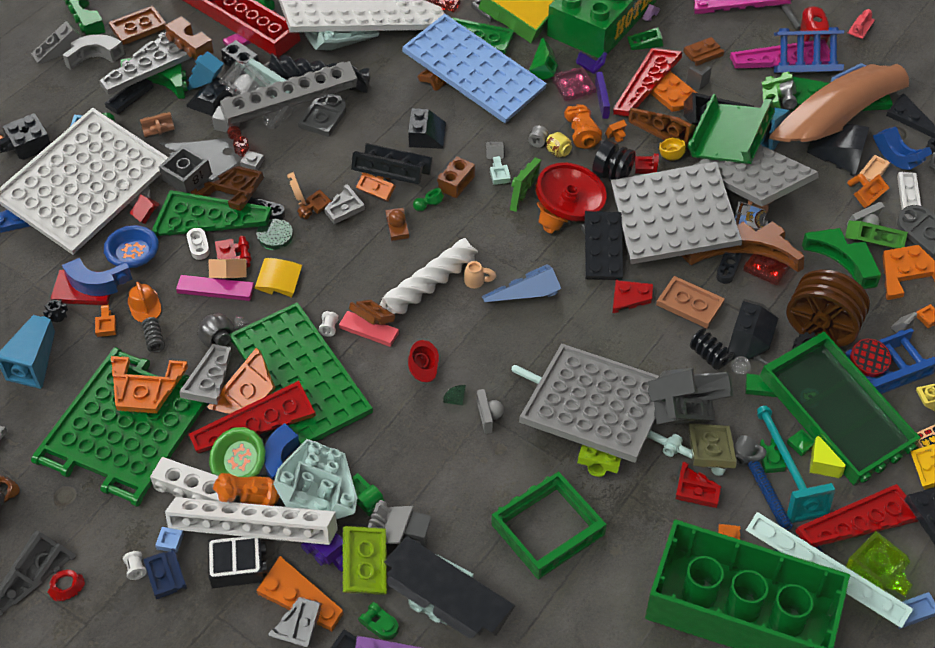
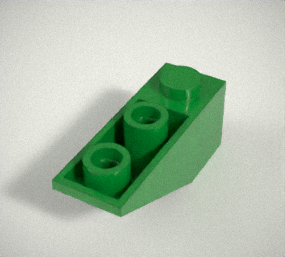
(544, 61)

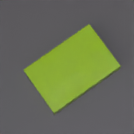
(364, 560)

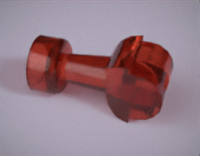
(240, 142)

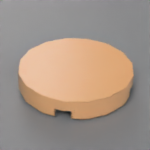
(296, 189)

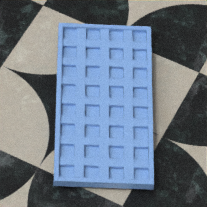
(474, 68)

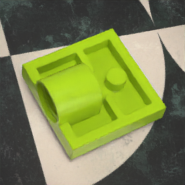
(598, 461)

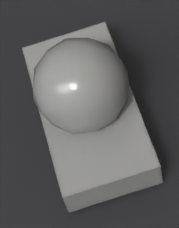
(868, 214)
(488, 410)

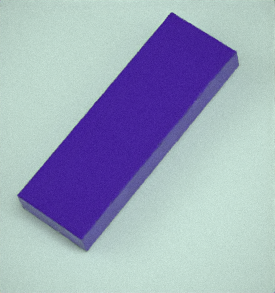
(602, 95)

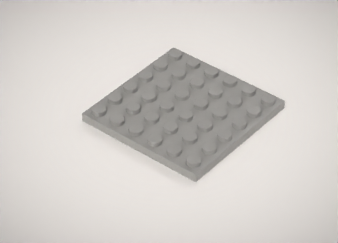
(675, 213)
(593, 403)

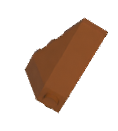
(662, 125)

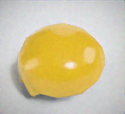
(672, 149)

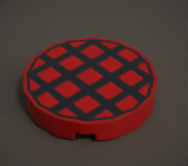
(870, 357)

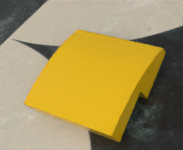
(278, 276)

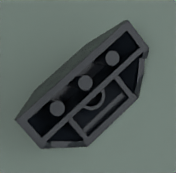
(752, 330)

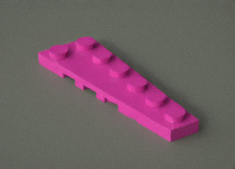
(709, 6)
(772, 55)

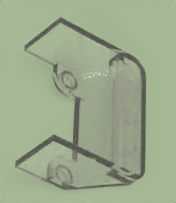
(245, 78)

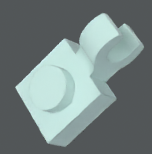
(499, 172)

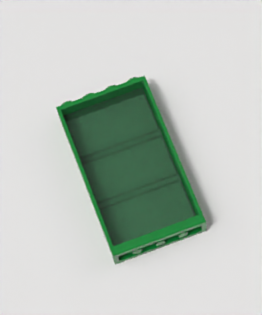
(840, 406)

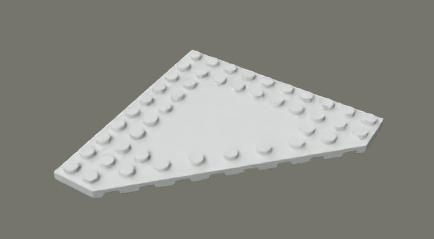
(359, 15)

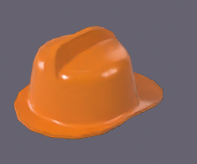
(549, 221)
(143, 302)

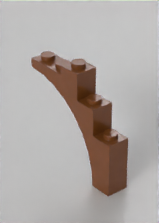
(766, 241)

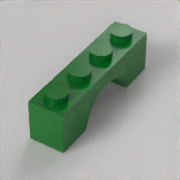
(89, 21)

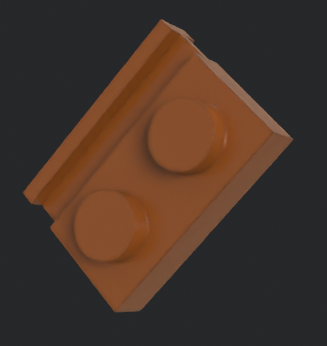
(703, 51)
(372, 312)

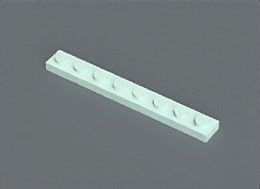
(858, 587)

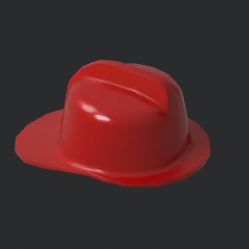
(423, 361)

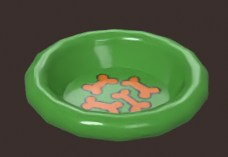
(237, 453)

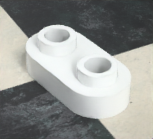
(198, 243)

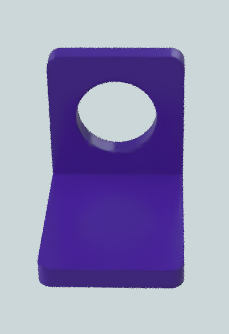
(589, 63)

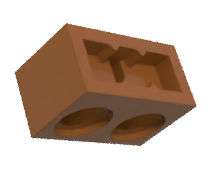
(456, 177)

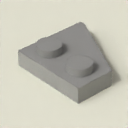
(344, 205)

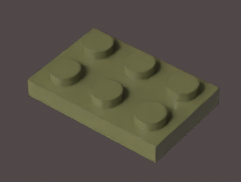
(712, 446)

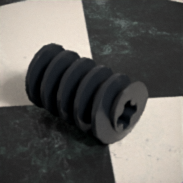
(709, 351)

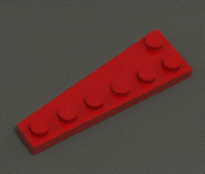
(648, 76)
(269, 413)
(868, 515)

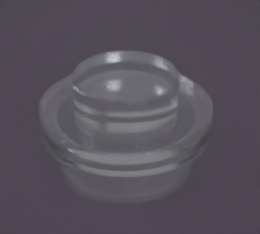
(740, 366)

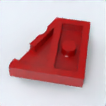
(631, 295)
(697, 488)

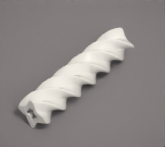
(426, 278)

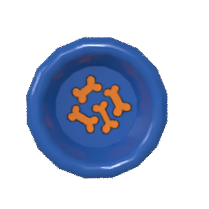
(131, 245)

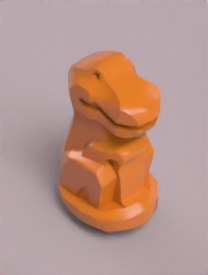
(586, 131)
(250, 489)

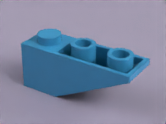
(205, 70)

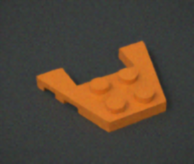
(905, 265)
(143, 392)

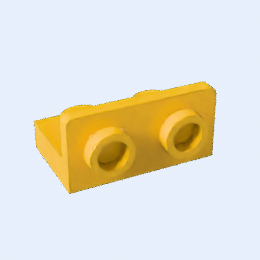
(925, 464)

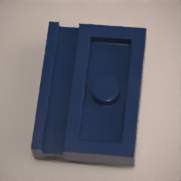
(164, 574)

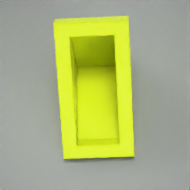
(825, 461)

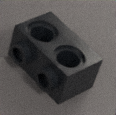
(237, 52)

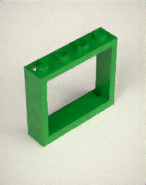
(567, 550)

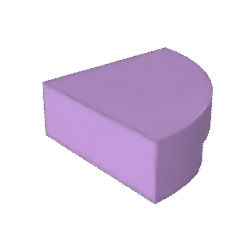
(651, 10)

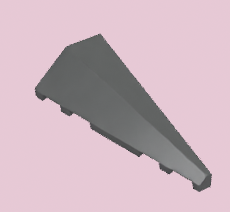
(34, 564)

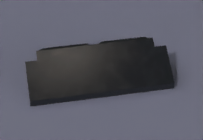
(456, 596)

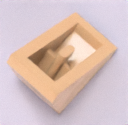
(227, 268)

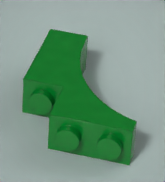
(171, 78)
(853, 257)

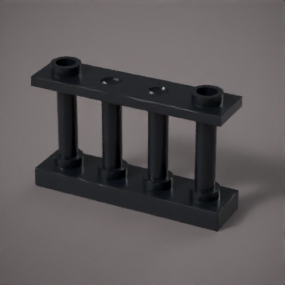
(391, 163)

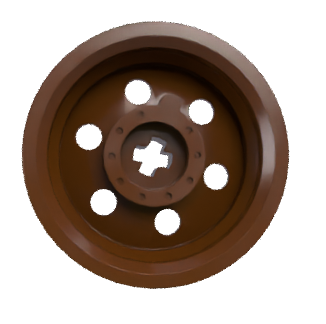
(829, 304)

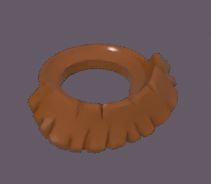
(13, 489)

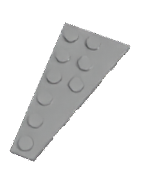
(147, 61)

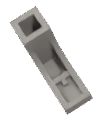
(93, 46)

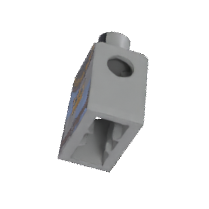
(751, 216)

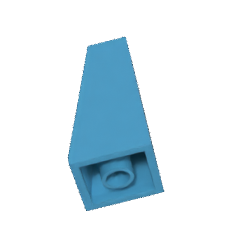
(28, 352)

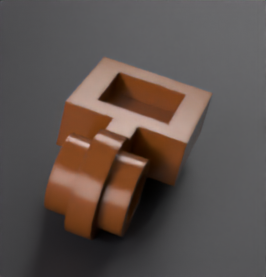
(315, 202)

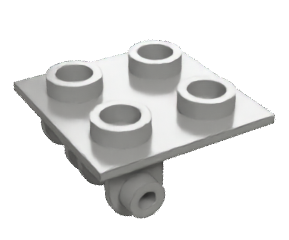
(392, 519)

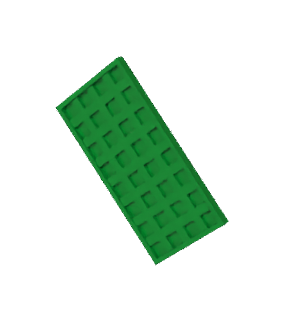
(299, 353)

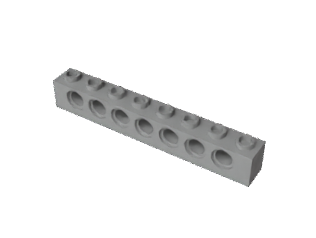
(299, 95)

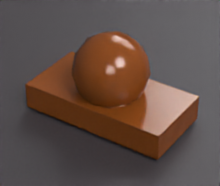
(397, 224)

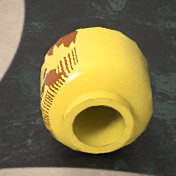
(558, 144)

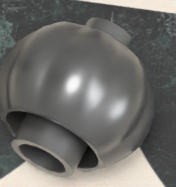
(216, 328)

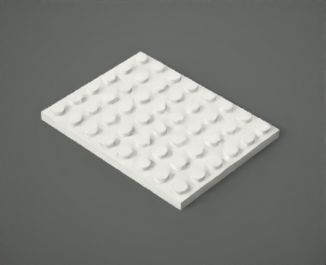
(81, 180)

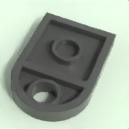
(322, 115)
(920, 229)

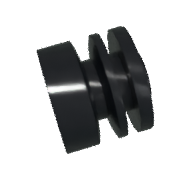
(613, 161)

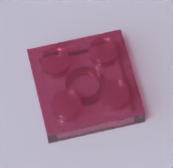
(574, 83)

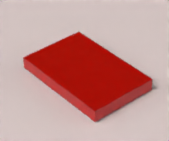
(69, 295)

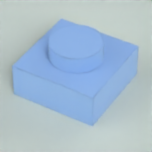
(169, 539)

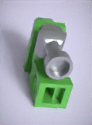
(780, 87)

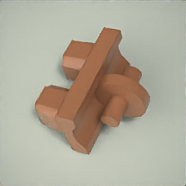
(157, 124)

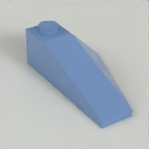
(536, 284)

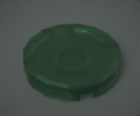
(275, 234)

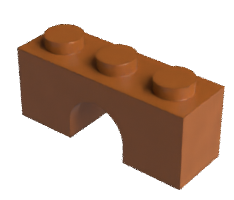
(181, 34)

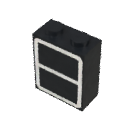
(236, 561)

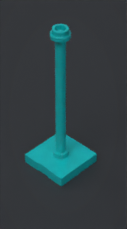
(805, 502)

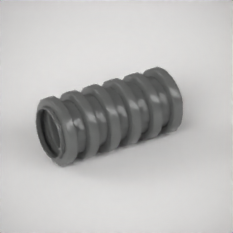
(153, 334)

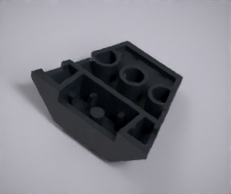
(842, 147)

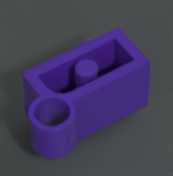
(325, 553)

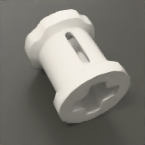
(327, 327)
(134, 565)

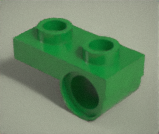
(366, 494)

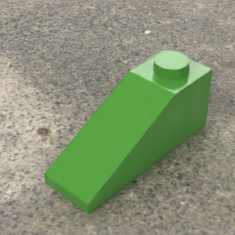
(875, 234)

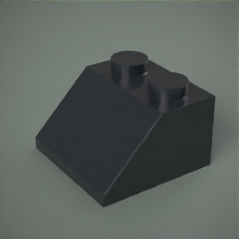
(209, 97)
(426, 129)

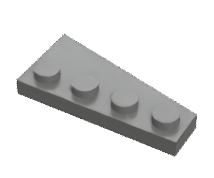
(208, 377)

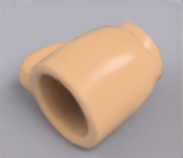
(474, 275)

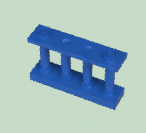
(817, 65)
(907, 373)

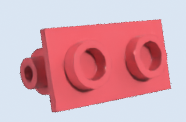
(862, 24)

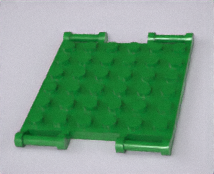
(114, 442)

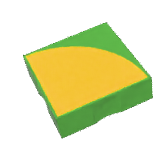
(523, 16)

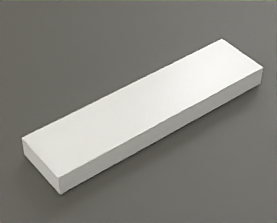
(908, 190)

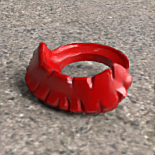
(59, 594)

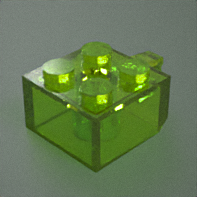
(881, 564)

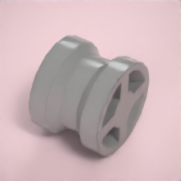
(538, 136)

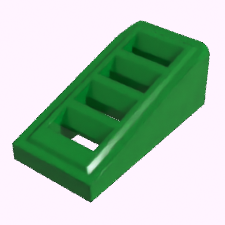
(651, 39)

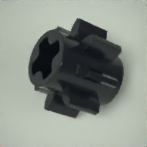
(55, 311)

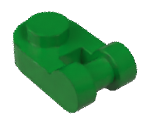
(385, 627)

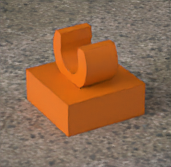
(617, 131)

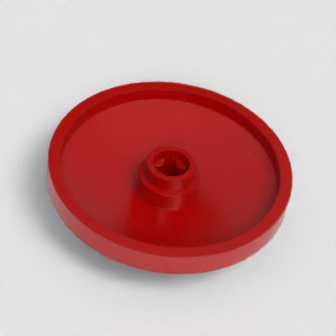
(570, 191)

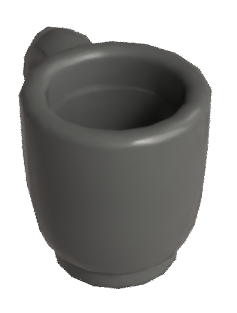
(745, 450)

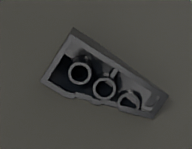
(696, 105)

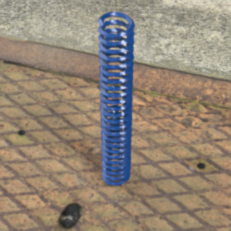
(767, 496)

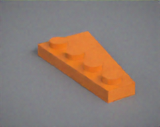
(285, 585)

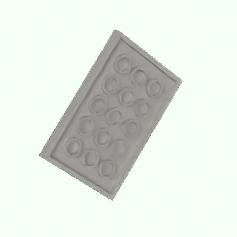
(766, 177)

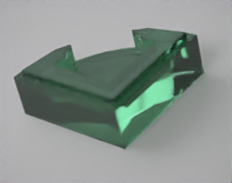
(455, 395)

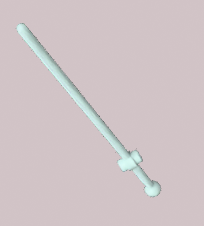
(672, 444)

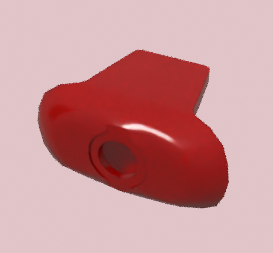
(809, 24)

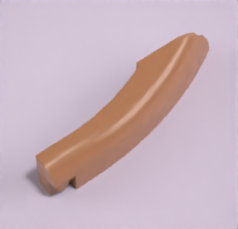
(839, 102)

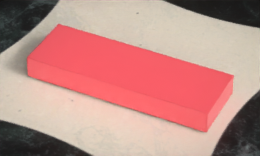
(379, 333)

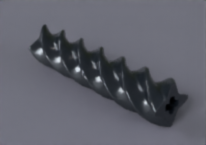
(287, 68)

